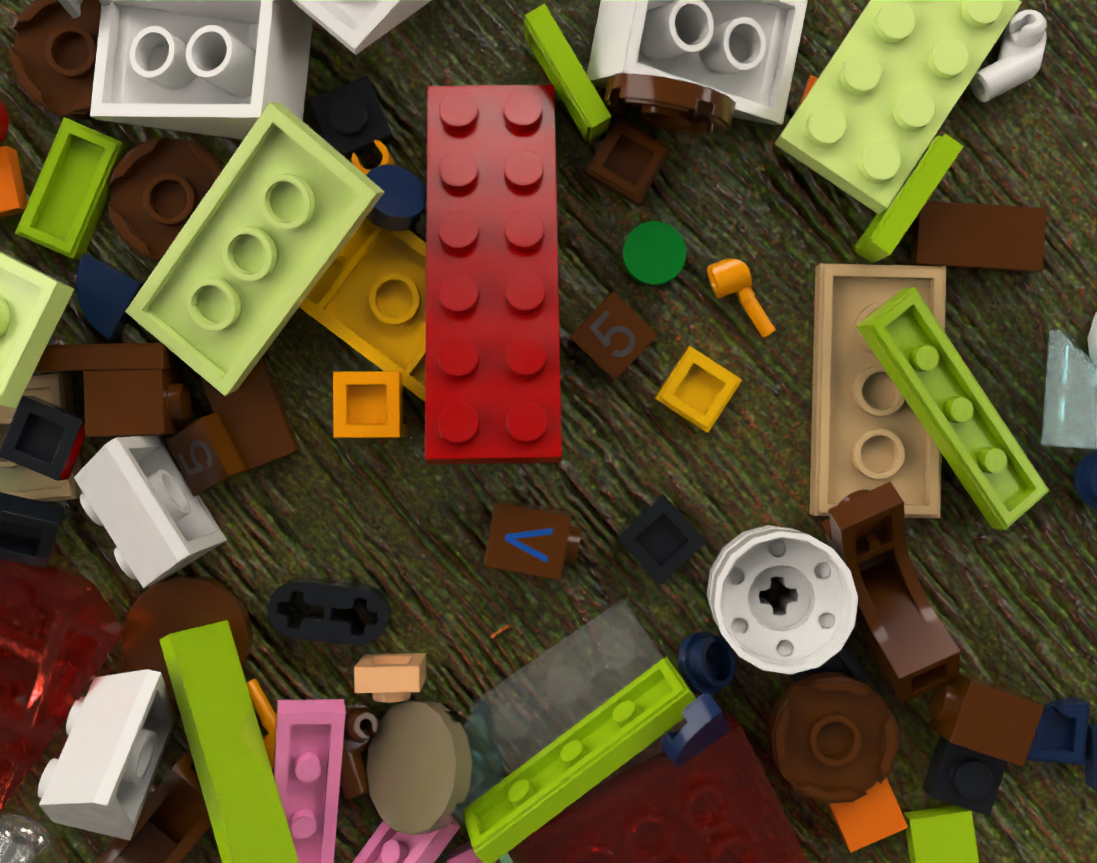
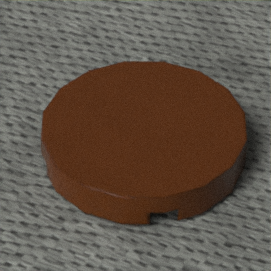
(57, 56)
(670, 103)
(158, 192)
(178, 606)
(832, 737)

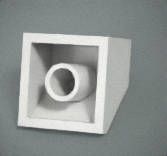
(146, 508)
(110, 754)

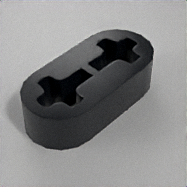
(328, 626)

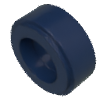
(402, 201)

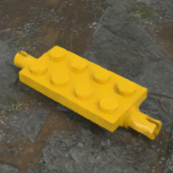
(378, 300)

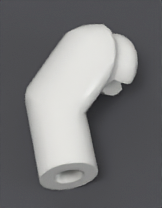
(1017, 59)

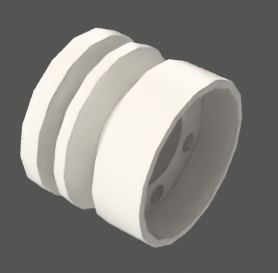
(807, 623)

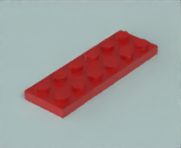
(492, 276)

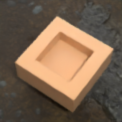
(390, 675)

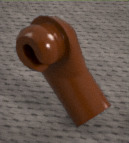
(359, 728)

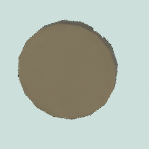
(418, 767)

